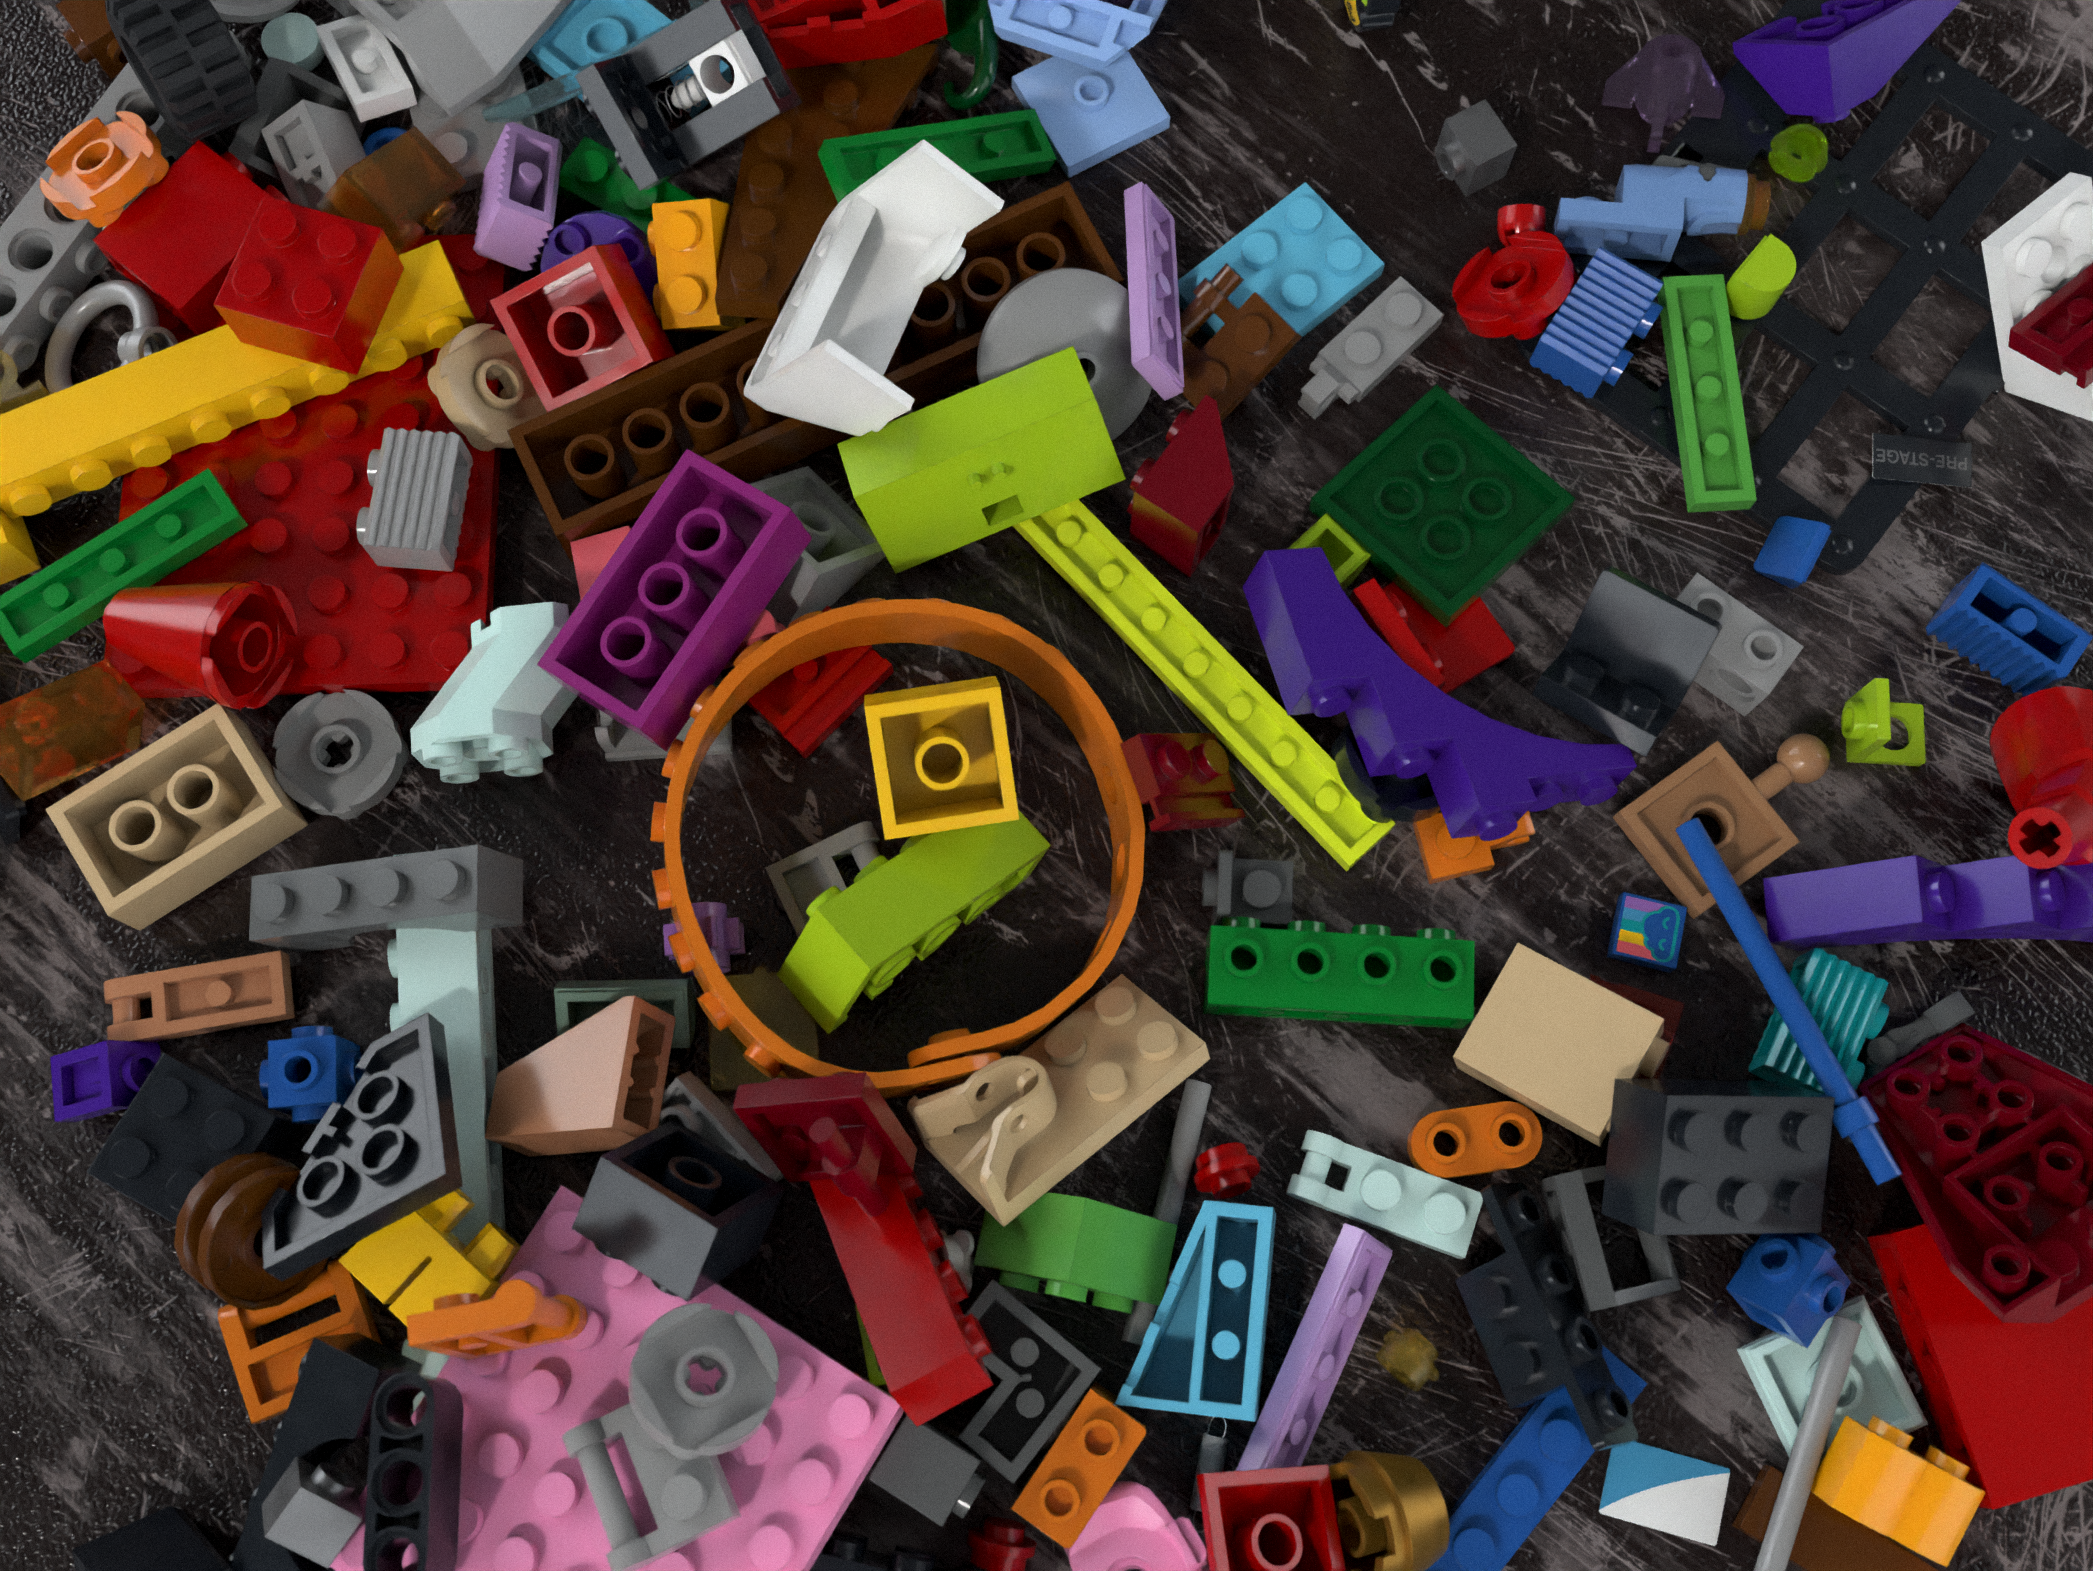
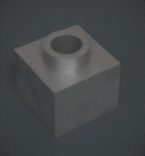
(1474, 148)
(312, 1510)

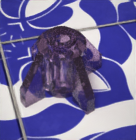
(1664, 84)

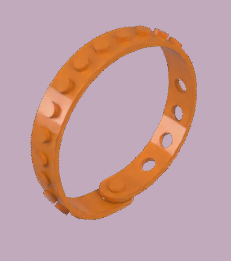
(929, 621)

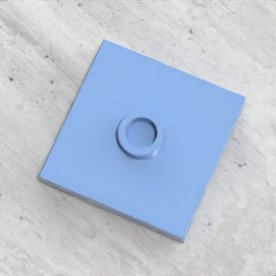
(1090, 110)

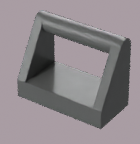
(278, 90)
(1582, 1251)

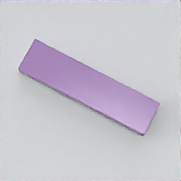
(1153, 291)
(1318, 1352)

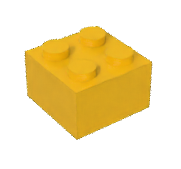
(941, 757)

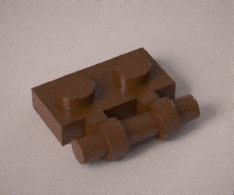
(1240, 352)

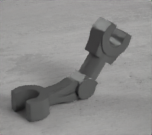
(1900, 1041)

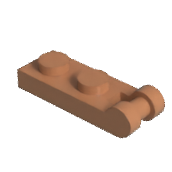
(201, 998)

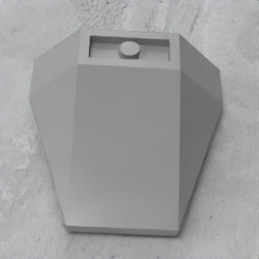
(459, 45)

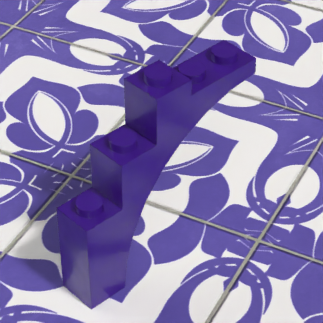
(1402, 722)
(1929, 901)

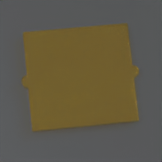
(778, 1011)

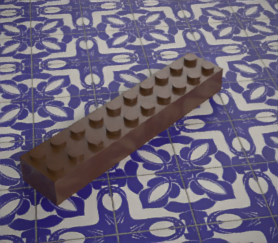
(614, 448)

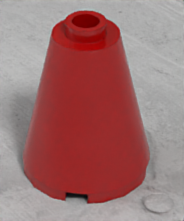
(208, 637)

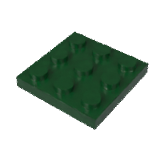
(1442, 504)

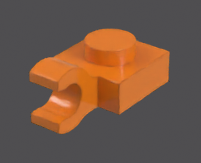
(1459, 857)

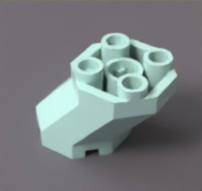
(498, 700)

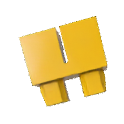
(424, 1260)

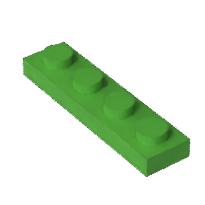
(1706, 394)

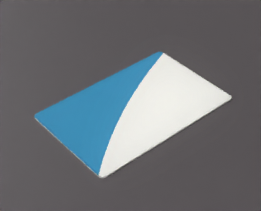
(1665, 1491)

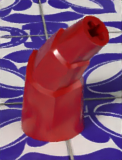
(2047, 770)

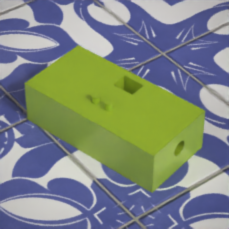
(981, 460)

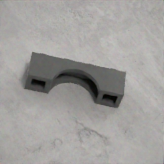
(425, 890)

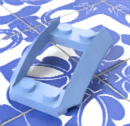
(1075, 30)

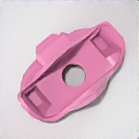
(1137, 1533)

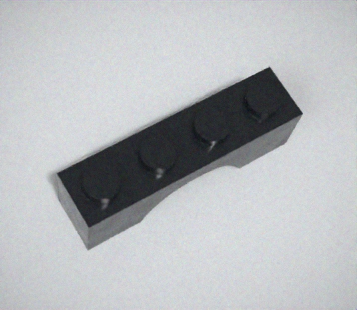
(322, 1420)

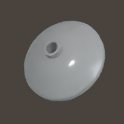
(1065, 311)

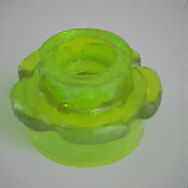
(1807, 143)

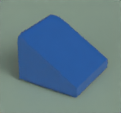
(1791, 550)

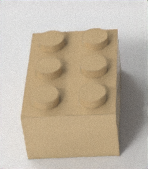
(176, 817)

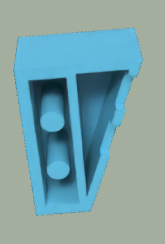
(1212, 1322)

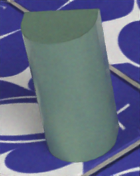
(583, 998)

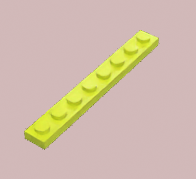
(1205, 678)

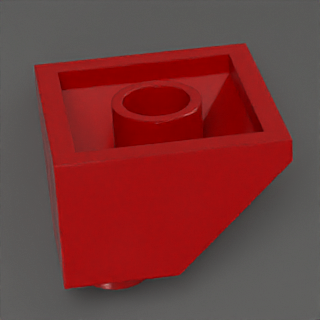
(1271, 1520)

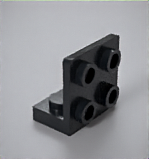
(1628, 661)

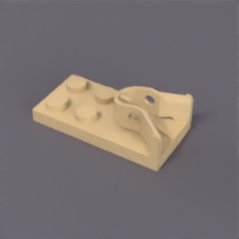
(1058, 1101)

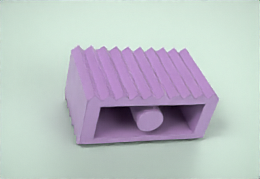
(518, 197)

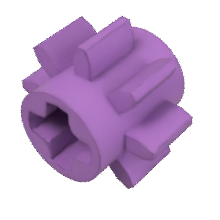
(721, 933)

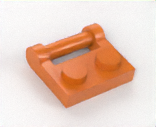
(509, 1322)
(270, 1371)

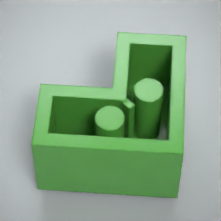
(1080, 1249)

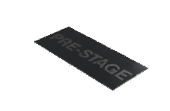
(1922, 460)

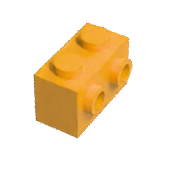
(689, 252)

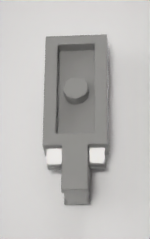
(1370, 347)

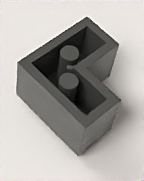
(1039, 1384)

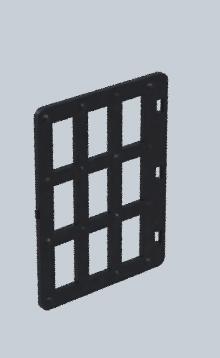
(1929, 248)

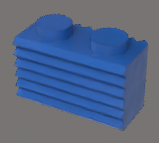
(1596, 323)
(2008, 632)

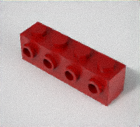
(907, 1297)

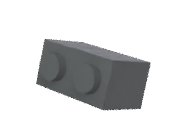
(930, 1471)

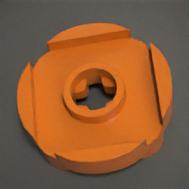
(103, 168)

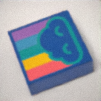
(1647, 932)

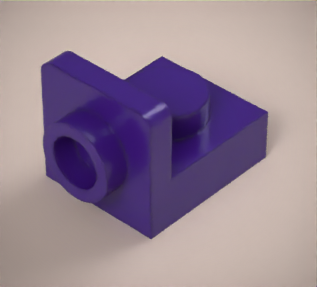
(100, 1078)

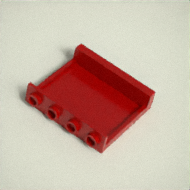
(2000, 1393)

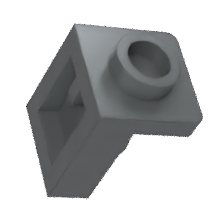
(1249, 889)

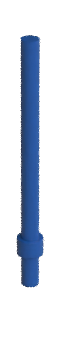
(1851, 1115)

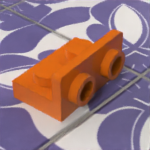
(1080, 1467)

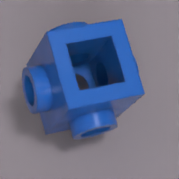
(332, 1075)
(1790, 1284)

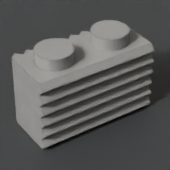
(415, 499)

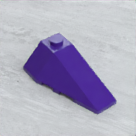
(1838, 57)

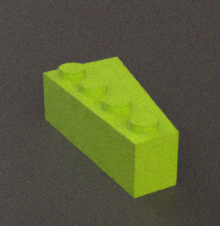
(903, 910)

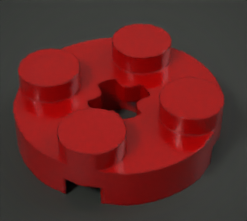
(1514, 286)

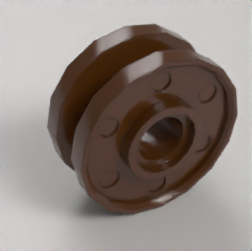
(222, 1232)

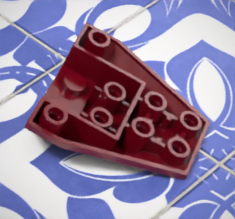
(1996, 1168)

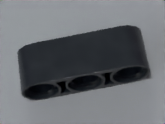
(394, 1451)

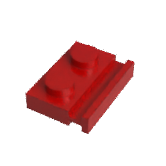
(820, 694)

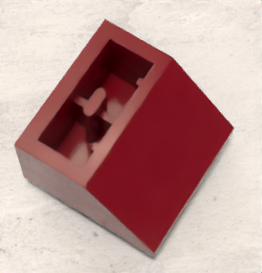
(1186, 492)

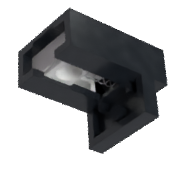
(650, 115)

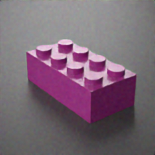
(676, 599)

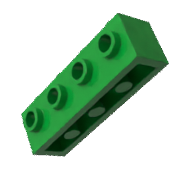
(1339, 975)

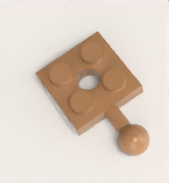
(1719, 788)

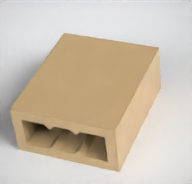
(1559, 1042)

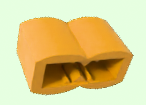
(1897, 1490)

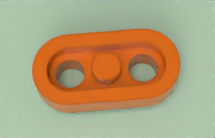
(1476, 1140)

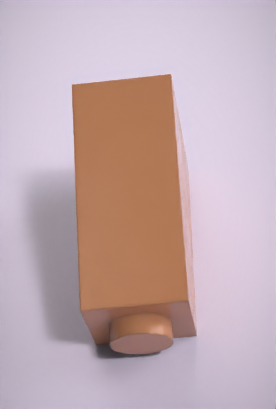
(587, 1085)

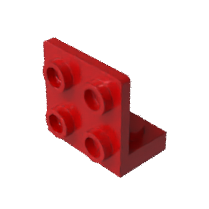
(1438, 653)

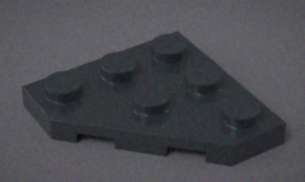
(373, 1156)

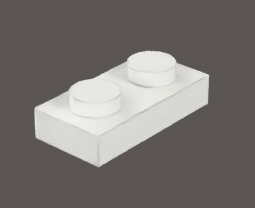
(366, 67)

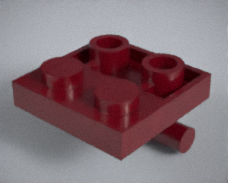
(829, 1131)

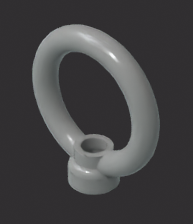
(145, 334)

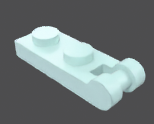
(1388, 1195)

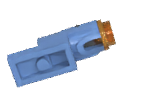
(1659, 204)

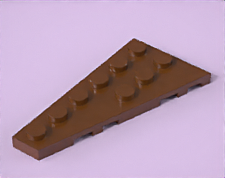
(781, 181)

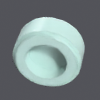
(294, 40)

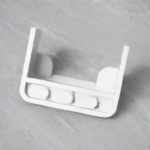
(861, 289)

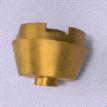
(1388, 1512)

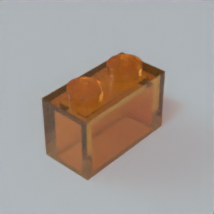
(398, 190)
(68, 729)

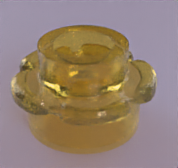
(1408, 1358)

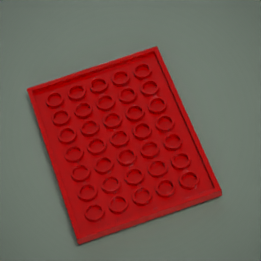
(301, 494)

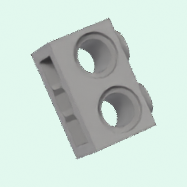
(1747, 653)

